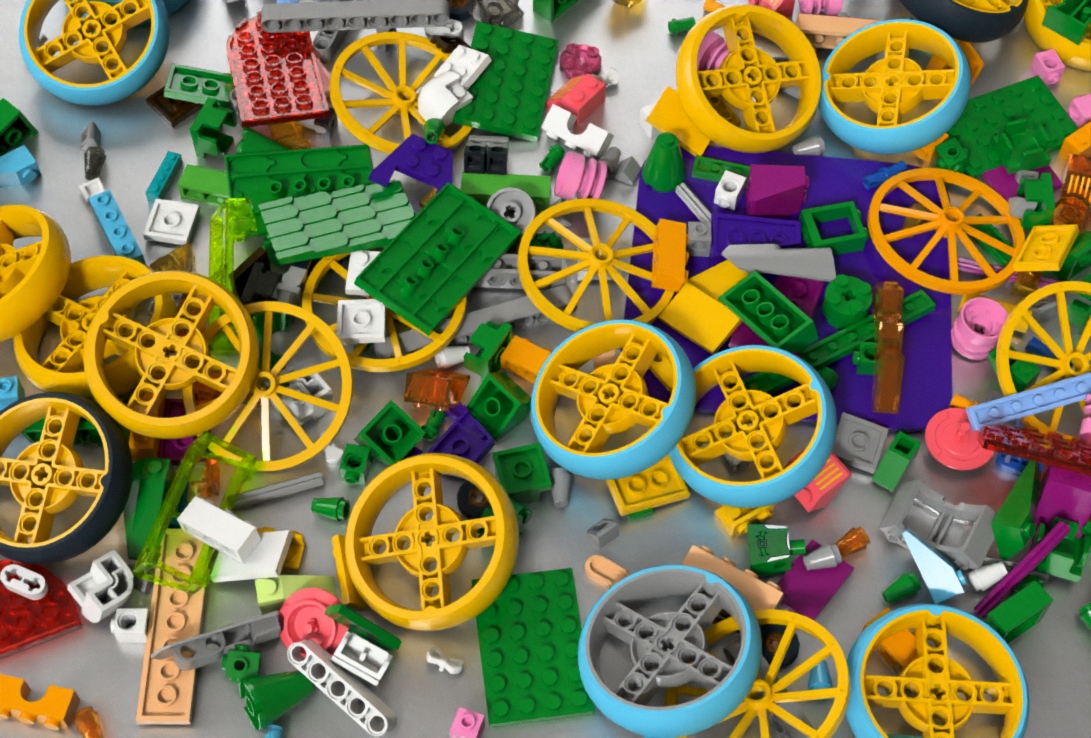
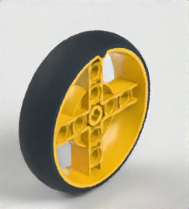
(969, 19)
(110, 486)

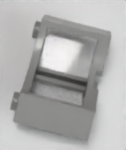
(956, 532)

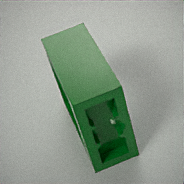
(838, 245)
(1019, 612)

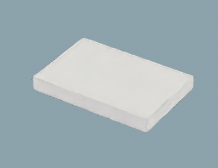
(263, 562)

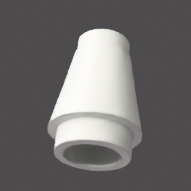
(451, 356)
(986, 576)

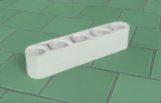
(353, 687)

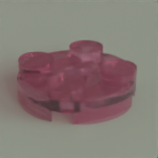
(573, 53)

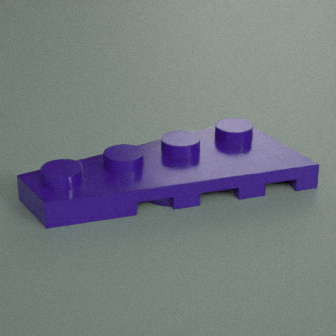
(741, 229)

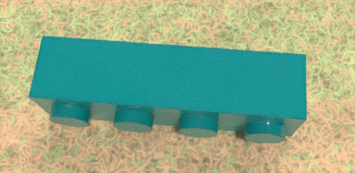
(164, 176)

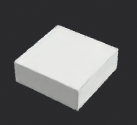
(91, 188)

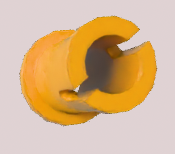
(962, 402)

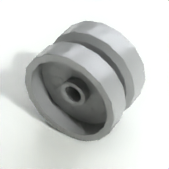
(513, 199)

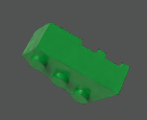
(1070, 19)

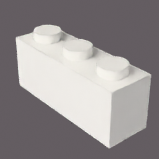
(219, 529)

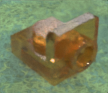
(210, 481)

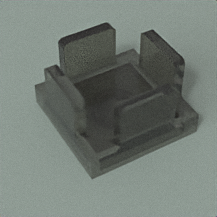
(495, 12)
(260, 285)

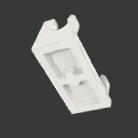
(362, 657)

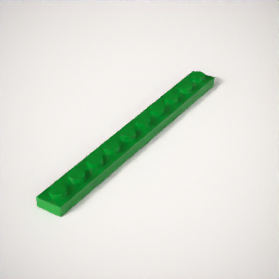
(839, 344)

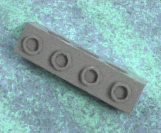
(506, 275)

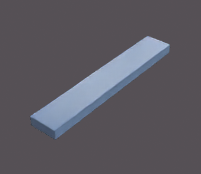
(1029, 402)

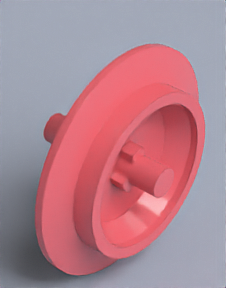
(954, 442)
(305, 618)

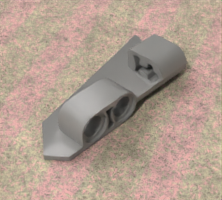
(794, 262)
(256, 629)

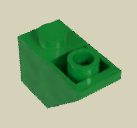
(1023, 373)
(896, 461)

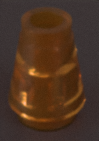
(853, 542)
(87, 723)

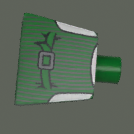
(771, 549)

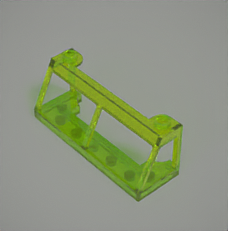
(223, 233)
(151, 549)

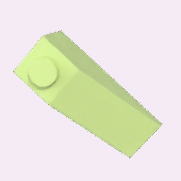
(275, 590)

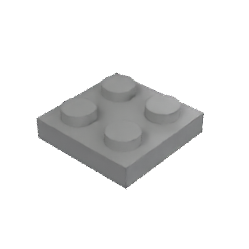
(859, 442)

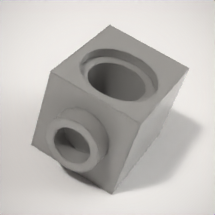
(699, 239)

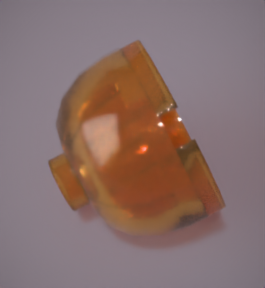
(1072, 210)

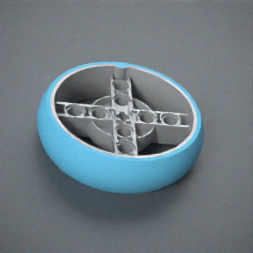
(669, 651)

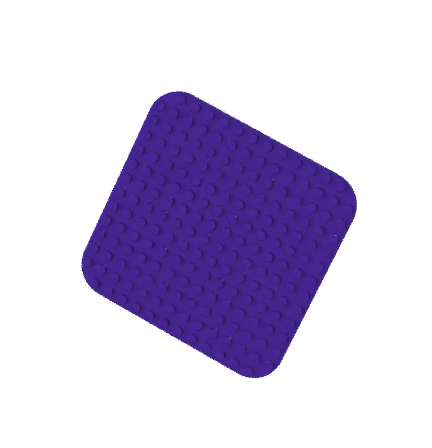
(832, 181)

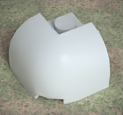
(443, 97)
(310, 385)
(103, 588)

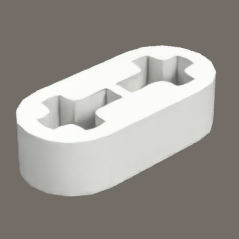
(446, 30)
(22, 587)

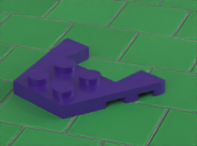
(418, 160)
(463, 438)

